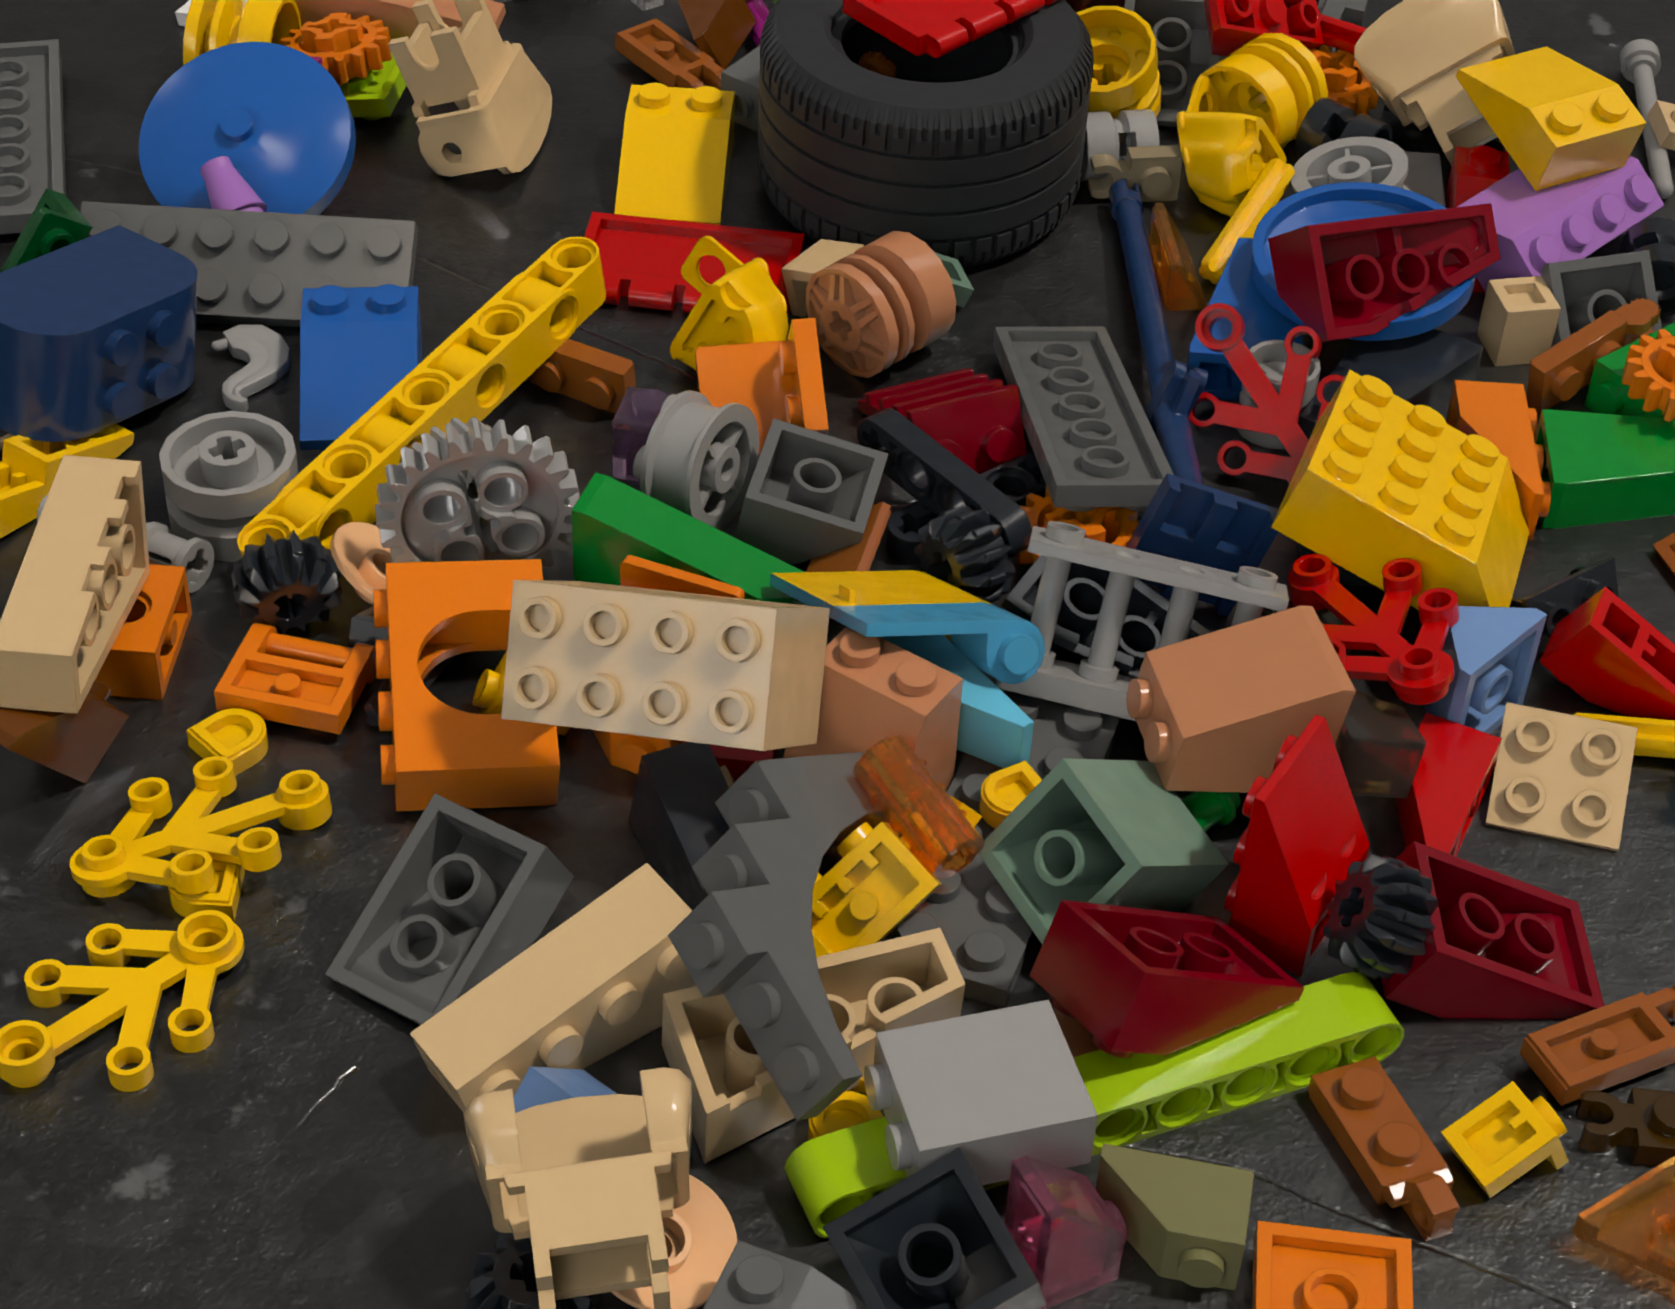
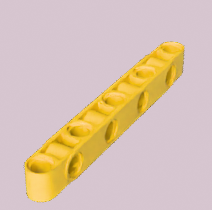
(459, 379)

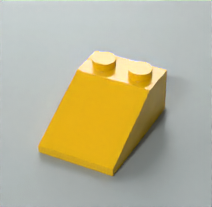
(1554, 115)
(676, 153)

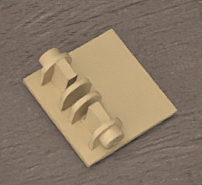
(1561, 776)

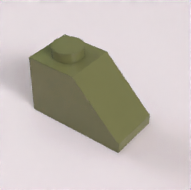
(1180, 1213)

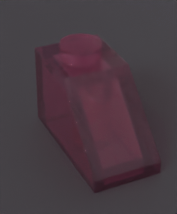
(1063, 1229)

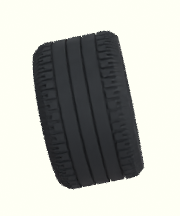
(956, 150)

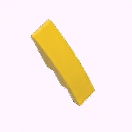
(31, 466)

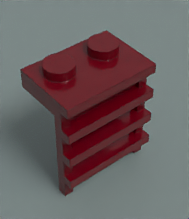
(962, 413)

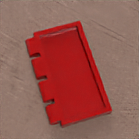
(938, 25)
(646, 257)

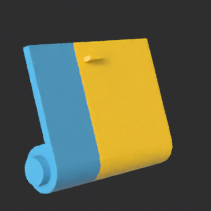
(923, 605)

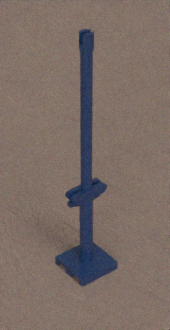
(1184, 515)

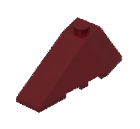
(1369, 271)

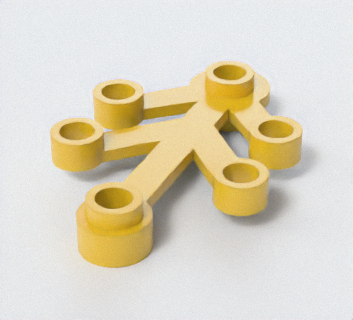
(116, 861)
(198, 950)

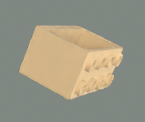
(665, 664)

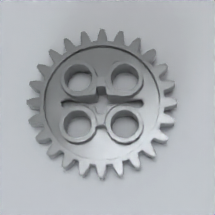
(520, 488)

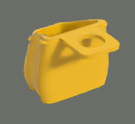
(1223, 150)
(733, 309)

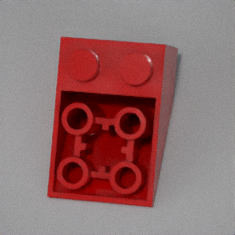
(1295, 849)

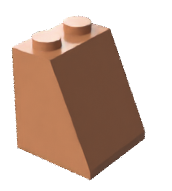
(883, 692)
(1231, 697)

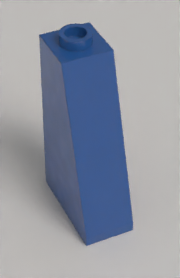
(1260, 319)

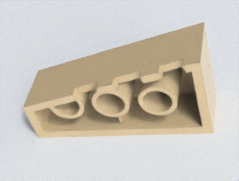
(74, 585)
(869, 992)
(564, 997)

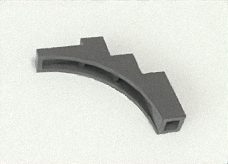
(757, 920)

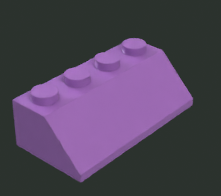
(1562, 219)

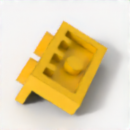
(867, 890)

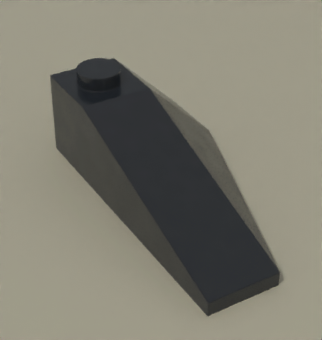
(1082, 608)

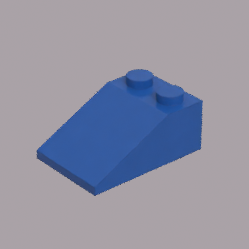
(353, 354)

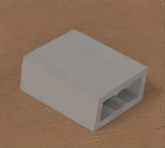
(982, 1084)

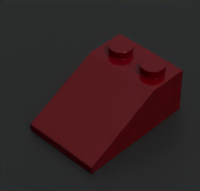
(1496, 947)
(1155, 976)

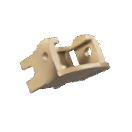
(1414, 60)
(492, 82)
(588, 1182)

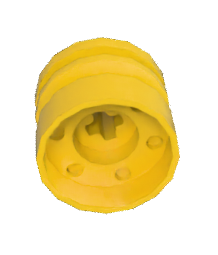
(228, 22)
(1124, 61)
(1270, 80)

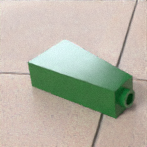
(1606, 467)
(621, 521)

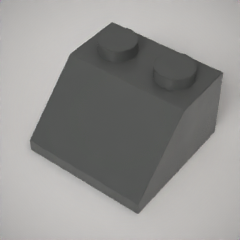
(809, 494)

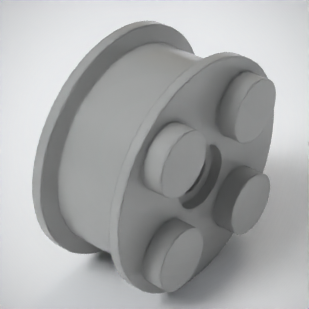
(1352, 161)
(699, 457)

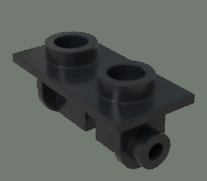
(1569, 593)

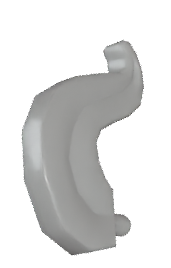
(266, 357)

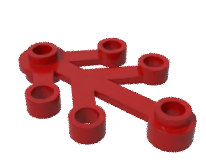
(1276, 412)
(1415, 671)

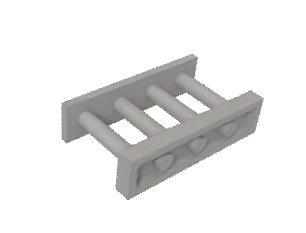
(1096, 680)

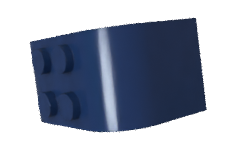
(94, 335)

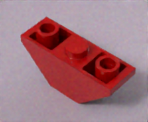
(1239, 21)

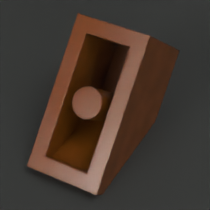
(718, 26)
(64, 740)

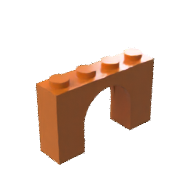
(436, 749)

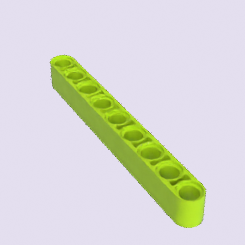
(1144, 1094)

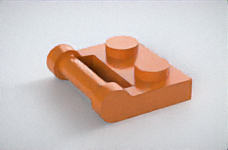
(296, 679)

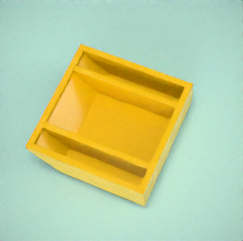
(1405, 484)

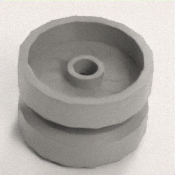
(224, 474)

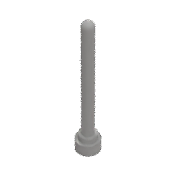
(1640, 65)

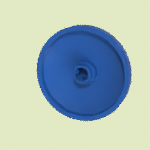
(265, 111)
(1344, 203)

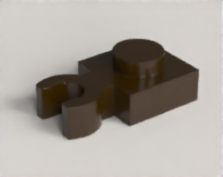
(1642, 1123)

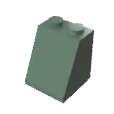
(1100, 838)

